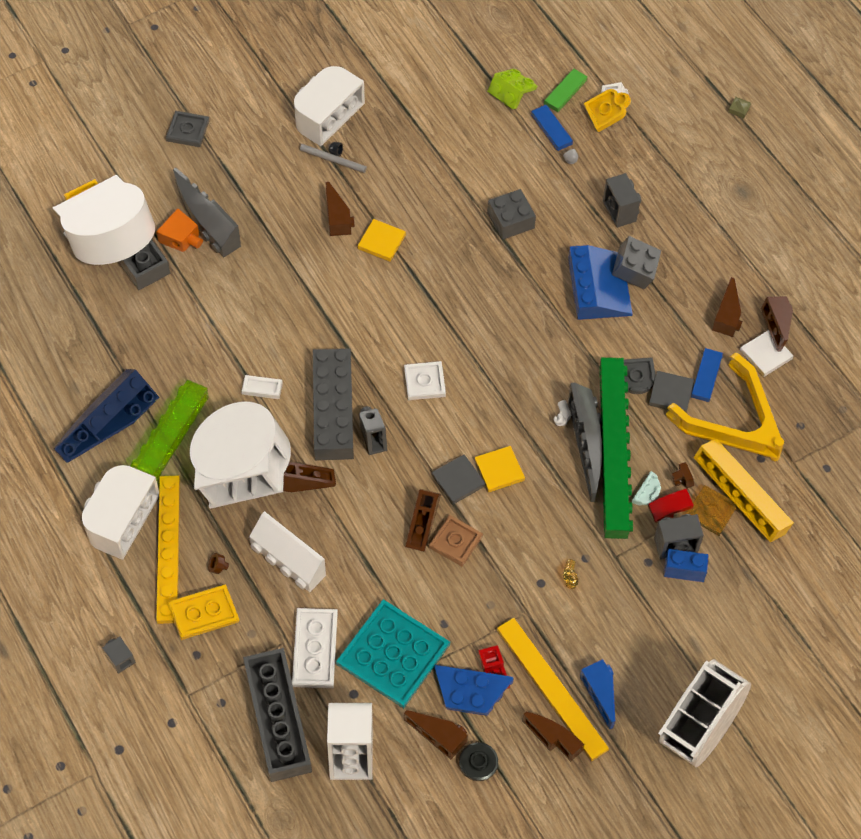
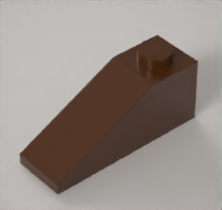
(338, 213)
(729, 313)
(778, 316)
(307, 477)
(423, 519)
(441, 733)

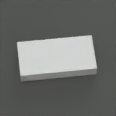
(262, 387)

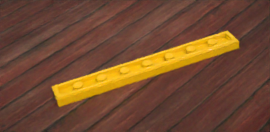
(552, 688)

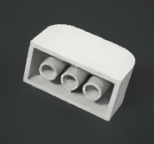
(327, 103)
(119, 509)
(350, 741)

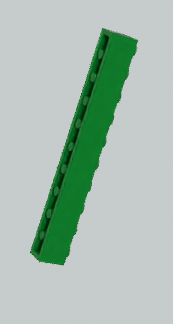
(614, 448)

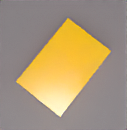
(203, 612)

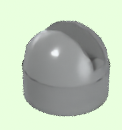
(571, 156)

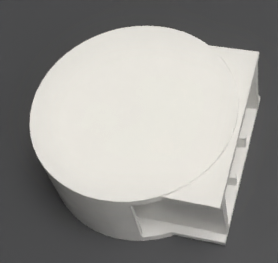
(107, 222)
(239, 454)
(704, 712)

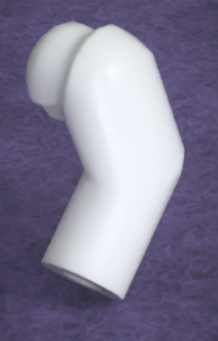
(564, 414)

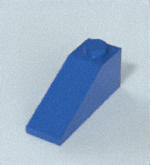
(600, 686)

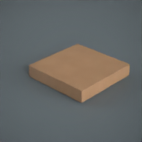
(455, 540)

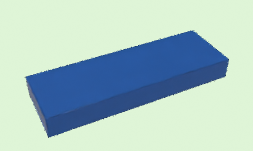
(552, 127)
(707, 375)

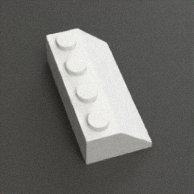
(287, 552)

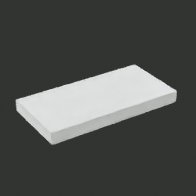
(315, 648)

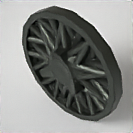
(478, 761)

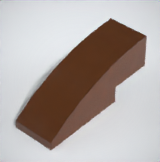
(553, 735)

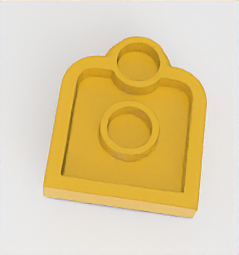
(607, 108)

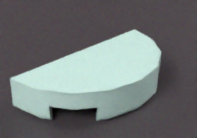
(648, 491)

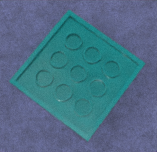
(393, 653)

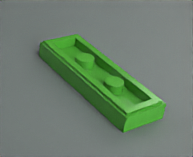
(565, 90)

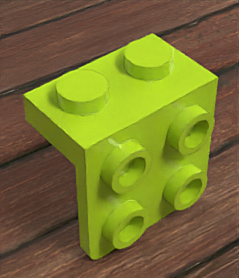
(510, 87)

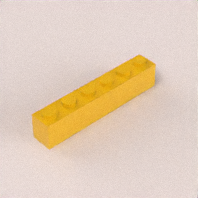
(743, 490)

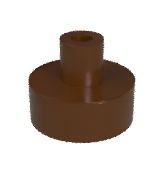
(217, 563)

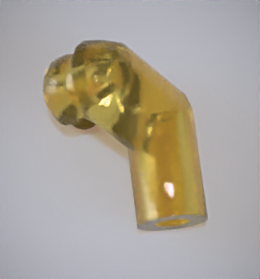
(570, 575)

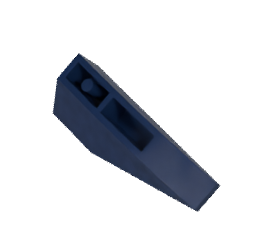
(108, 415)

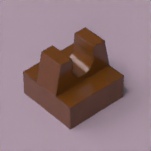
(683, 476)

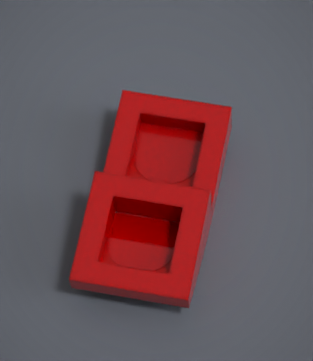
(670, 505)
(492, 661)

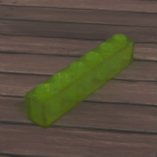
(171, 429)

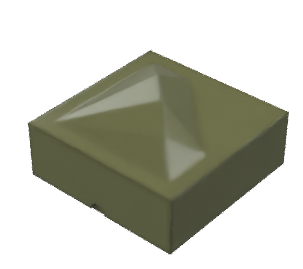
(739, 107)

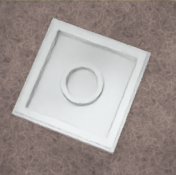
(764, 355)
(424, 380)

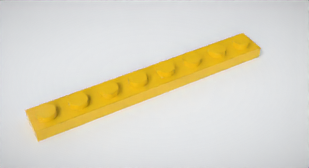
(168, 546)

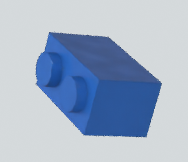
(686, 565)

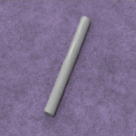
(336, 159)

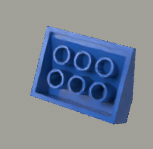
(594, 287)

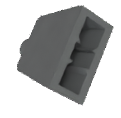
(370, 423)

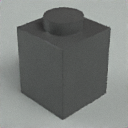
(118, 654)

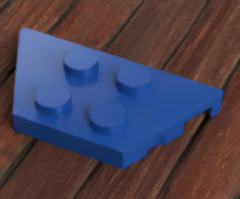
(471, 690)

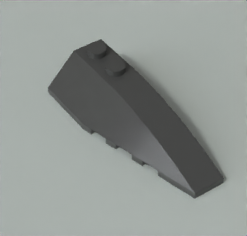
(211, 219)
(587, 432)

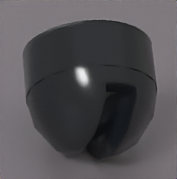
(336, 148)

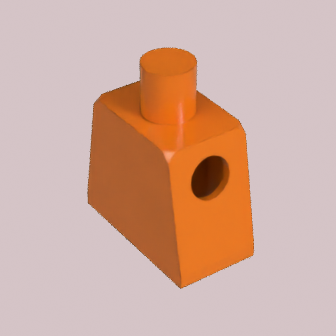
(179, 232)

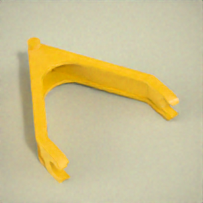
(763, 441)

